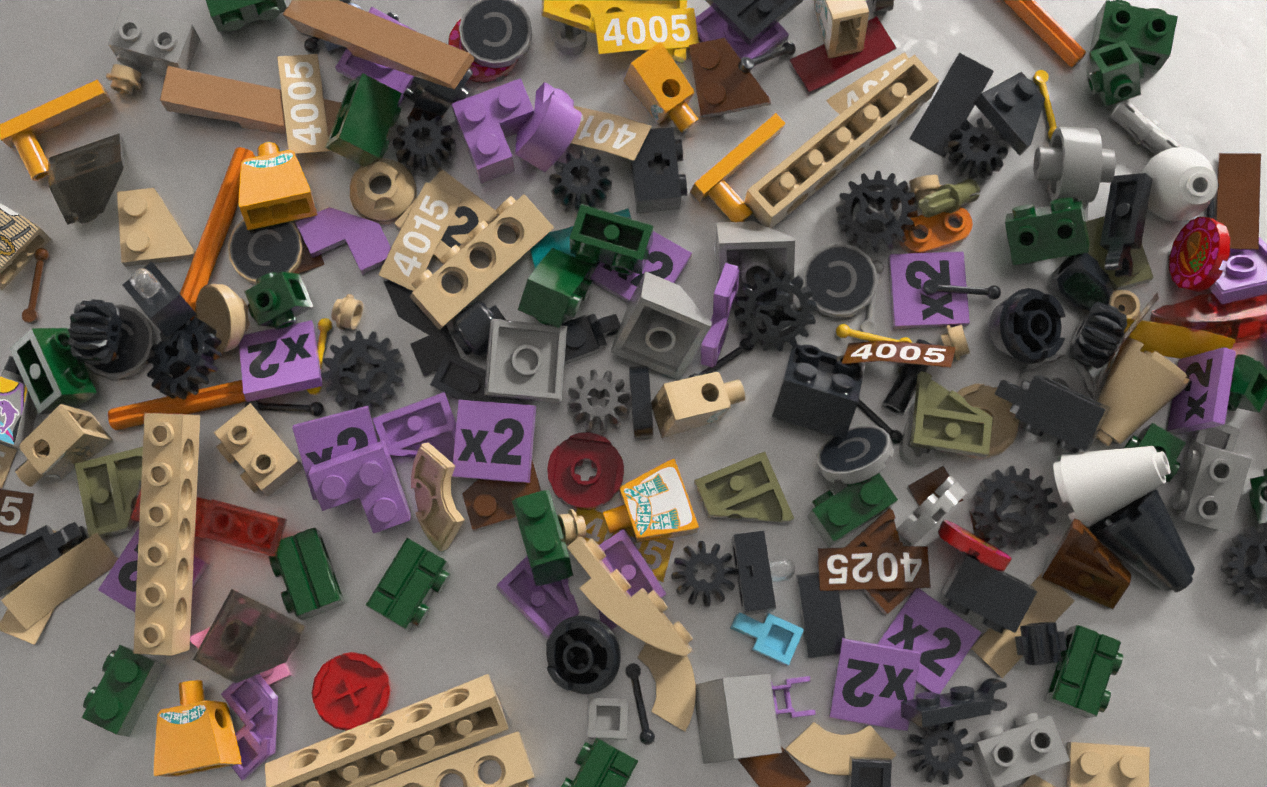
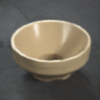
(384, 207)
(224, 312)

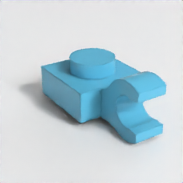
(773, 637)

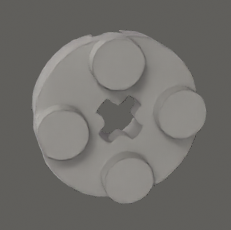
(931, 511)

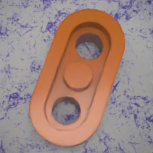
(938, 232)

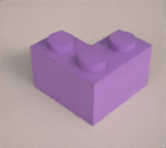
(487, 121)
(363, 475)

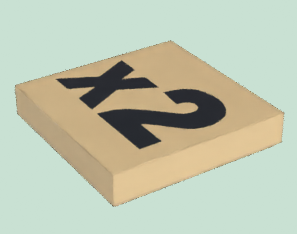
(467, 216)

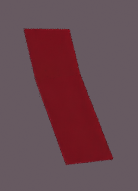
(818, 70)

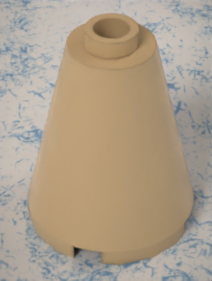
(1137, 390)

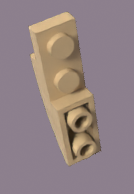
(637, 615)

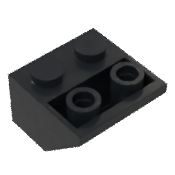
(819, 391)

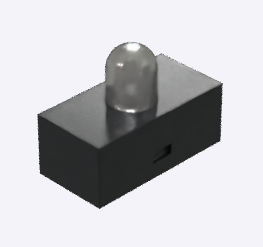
(158, 299)
(757, 572)

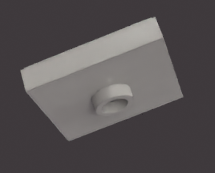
(525, 361)

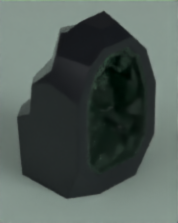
(1083, 281)

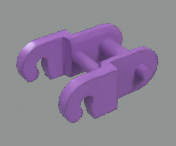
(788, 682)

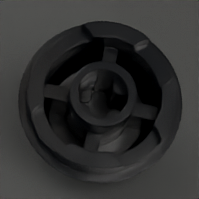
(435, 97)
(1028, 326)
(583, 655)

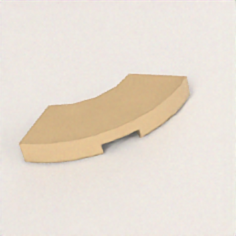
(433, 496)
(673, 685)
(831, 752)

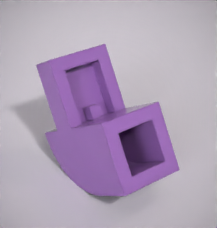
(549, 129)

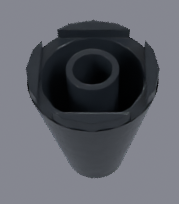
(1148, 542)

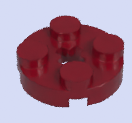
(573, 453)

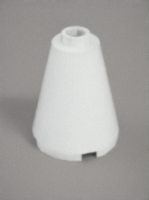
(1180, 184)
(1108, 480)

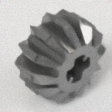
(599, 388)

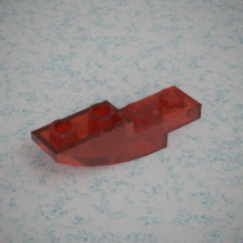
(1238, 320)
(233, 526)

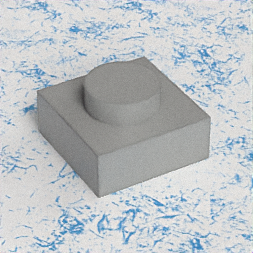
(1220, 437)
(607, 718)

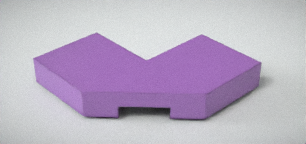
(336, 228)
(723, 299)
(257, 708)

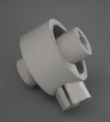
(1074, 164)

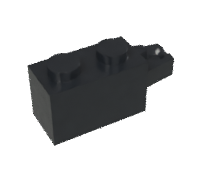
(1056, 411)

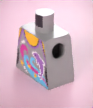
(16, 407)

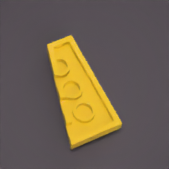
(581, 13)

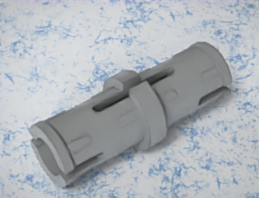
(1142, 129)

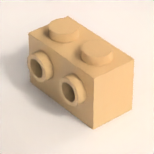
(258, 450)

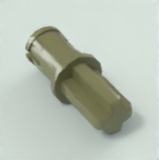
(949, 198)

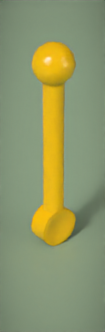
(1040, 79)
(324, 326)
(844, 331)

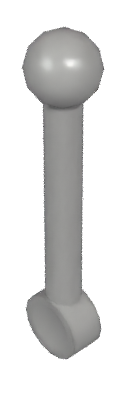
(868, 325)

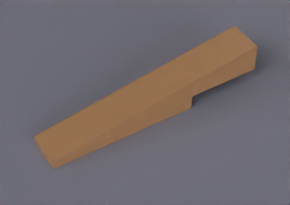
(380, 40)
(230, 100)

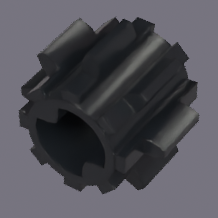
(1040, 643)

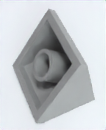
(737, 718)

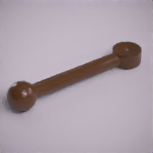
(30, 315)

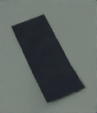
(951, 103)
(432, 348)

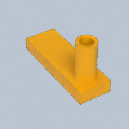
(24, 128)
(714, 183)

